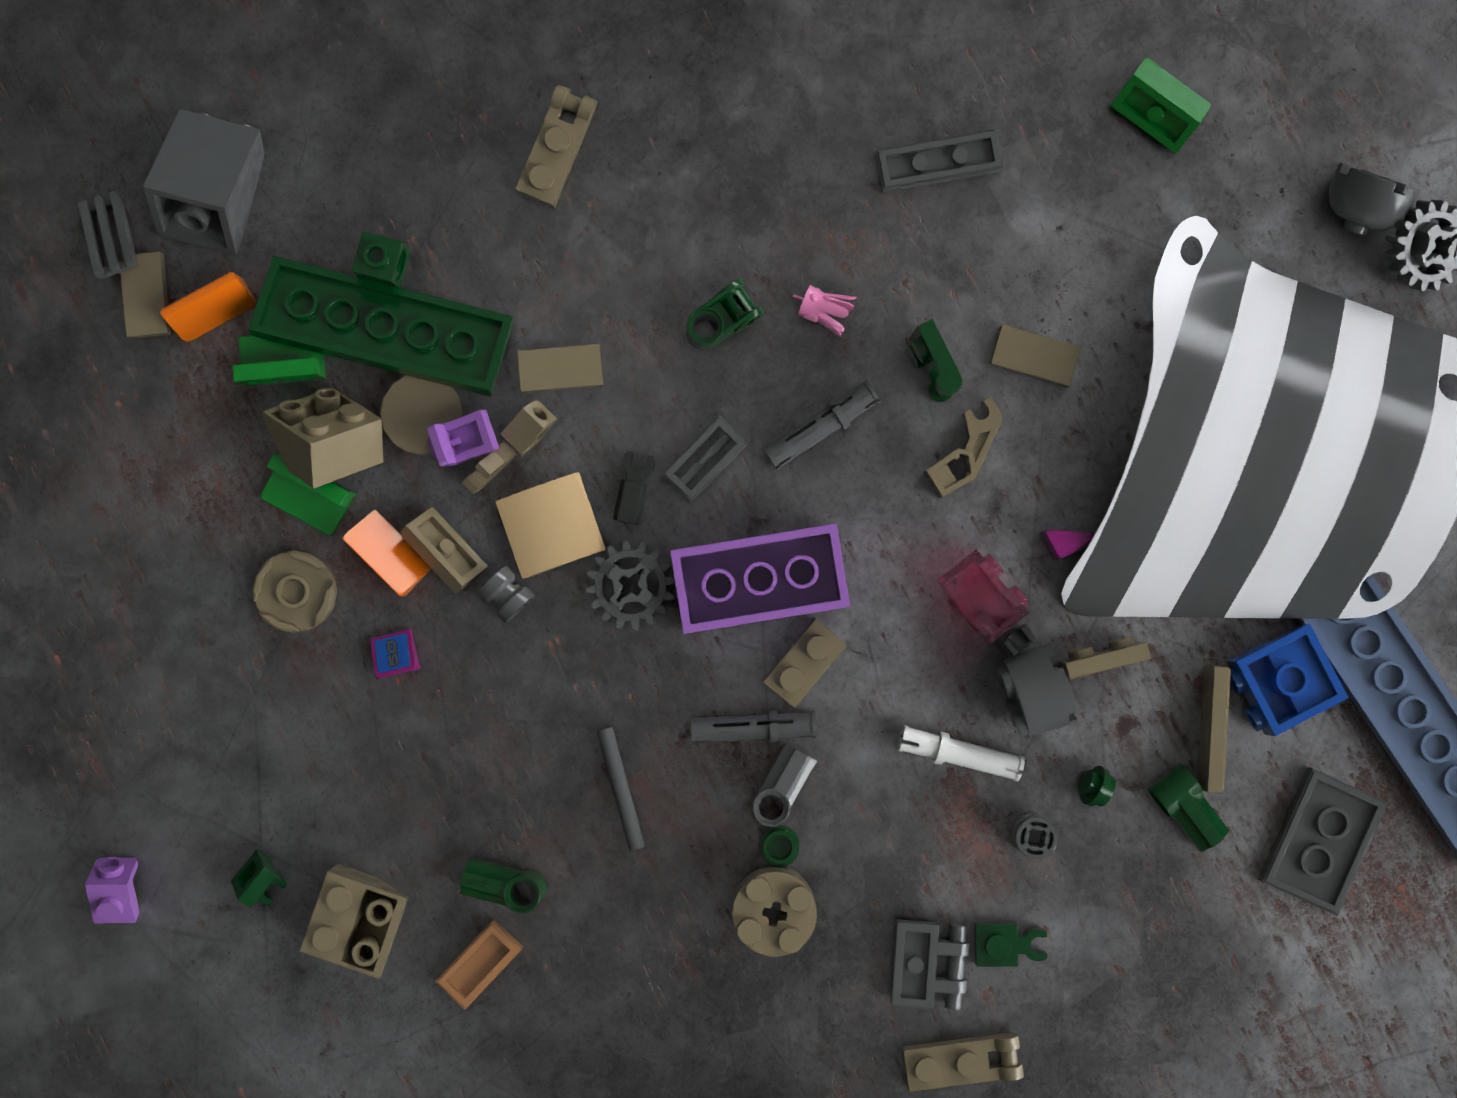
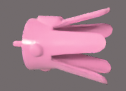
(818, 303)

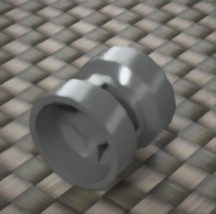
(508, 597)
(1028, 829)

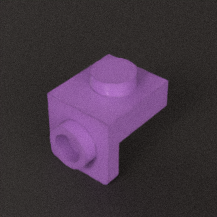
(462, 439)
(112, 890)

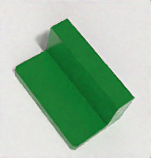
(1161, 105)
(275, 362)
(318, 507)

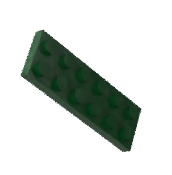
(381, 325)

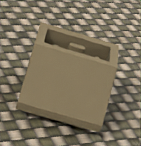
(325, 436)
(354, 921)

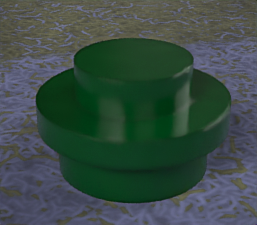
(1096, 787)
(779, 845)

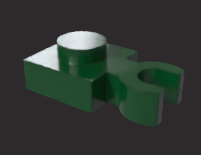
(999, 944)

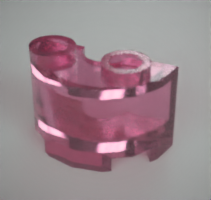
(983, 597)

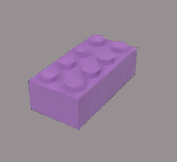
(760, 578)

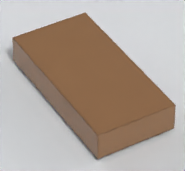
(479, 964)

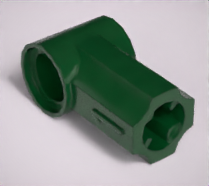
(1183, 799)
(499, 882)

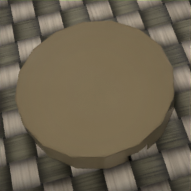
(415, 405)
(294, 591)

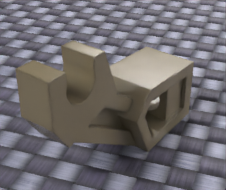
(518, 437)
(980, 437)

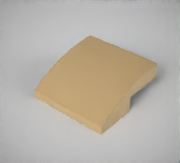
(550, 525)

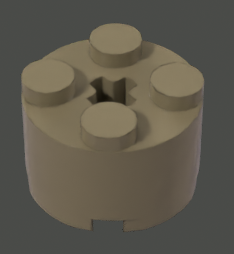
(789, 929)

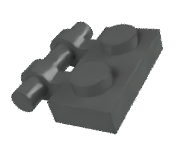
(916, 962)

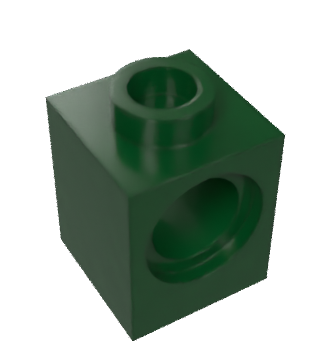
(381, 259)

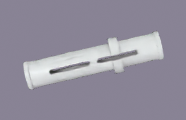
(945, 749)

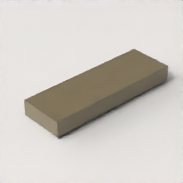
(1214, 728)

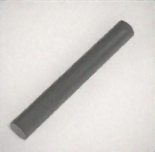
(620, 788)

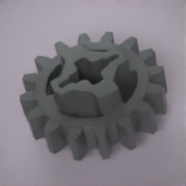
(1425, 245)
(616, 573)

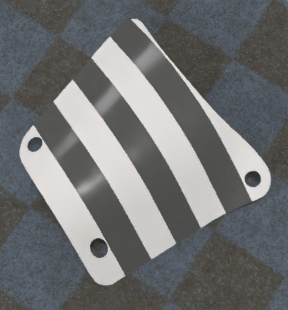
(1274, 452)

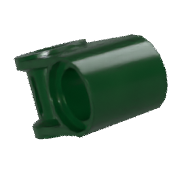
(725, 315)

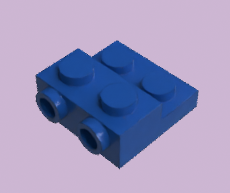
(1285, 681)

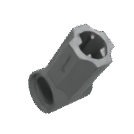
(783, 781)

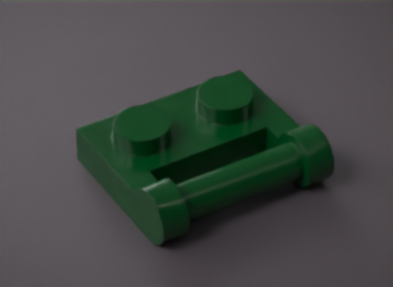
(932, 353)

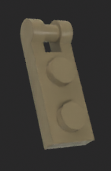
(556, 147)
(961, 1062)

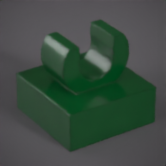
(255, 879)

